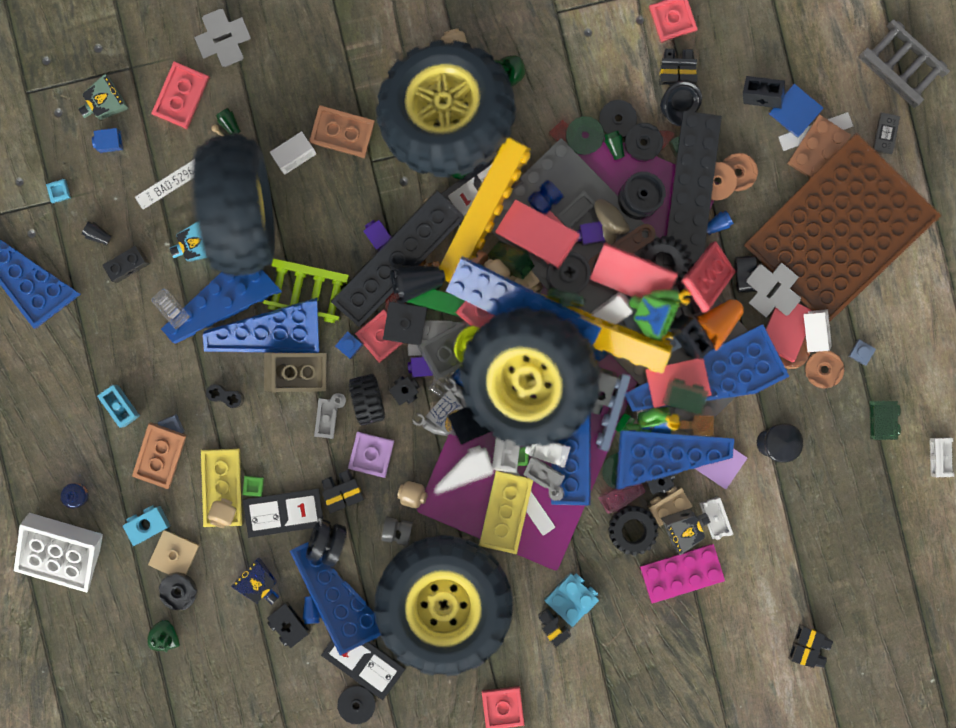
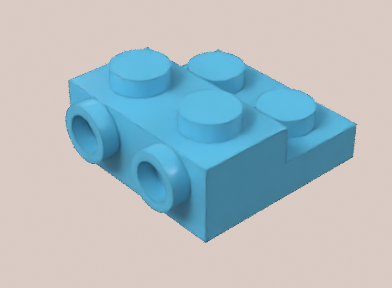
(572, 599)

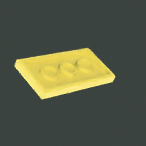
(221, 480)
(506, 512)

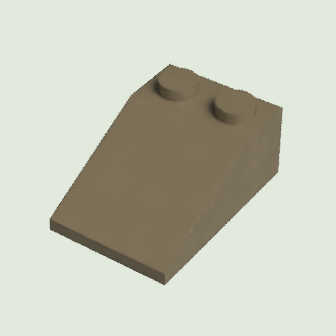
(294, 372)

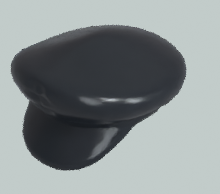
(678, 98)
(780, 443)

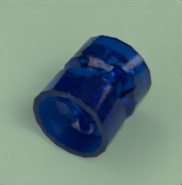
(545, 197)

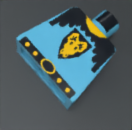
(189, 244)

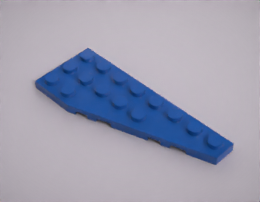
(733, 370)

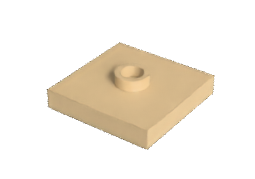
(173, 553)

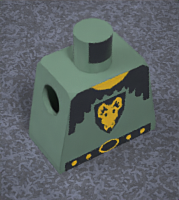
(102, 99)

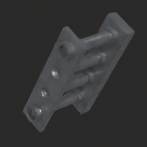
(899, 82)

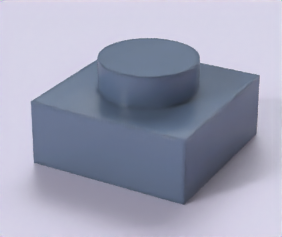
(862, 352)
(172, 423)

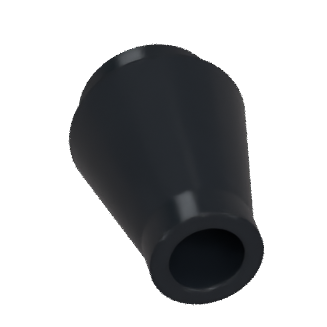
(96, 233)

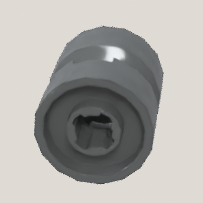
(391, 526)

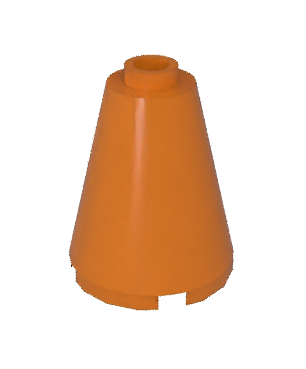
(720, 321)

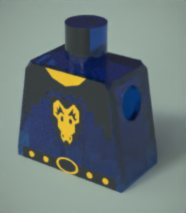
(257, 583)

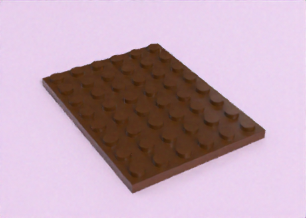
(843, 227)

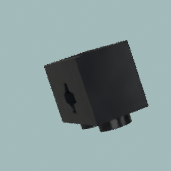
(764, 92)
(125, 264)
(691, 336)
(287, 614)

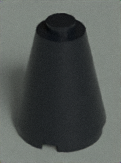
(415, 280)

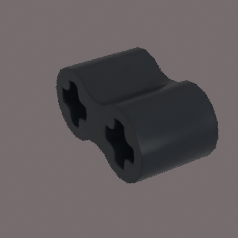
(744, 267)
(225, 396)

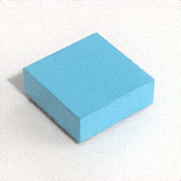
(58, 191)

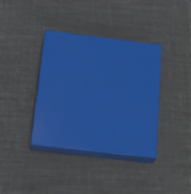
(797, 111)

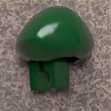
(513, 67)
(162, 637)

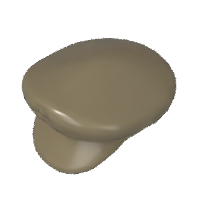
(611, 220)

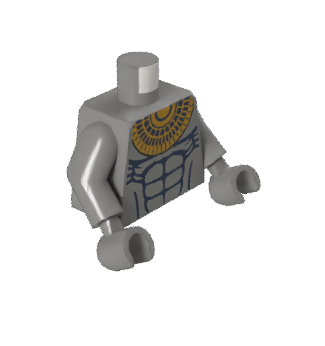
(437, 419)

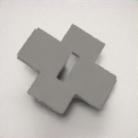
(219, 29)
(781, 295)

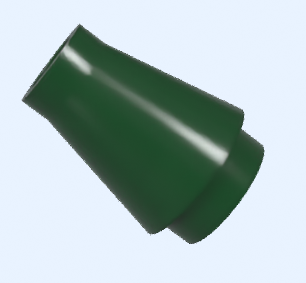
(228, 122)
(615, 144)

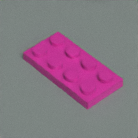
(682, 573)

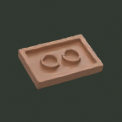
(342, 131)
(818, 146)
(159, 455)

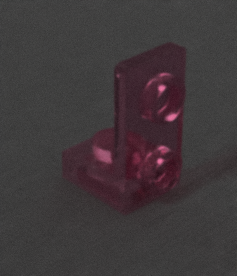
(619, 498)

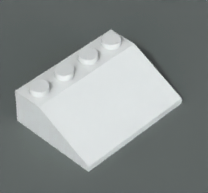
(470, 467)
(57, 552)

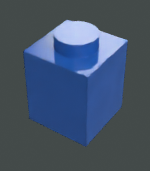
(107, 140)
(349, 345)

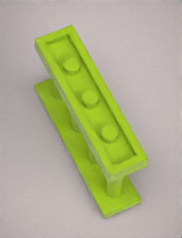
(301, 271)

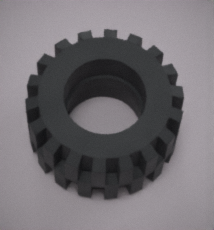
(675, 248)
(366, 399)
(648, 537)

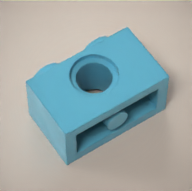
(118, 406)
(134, 527)

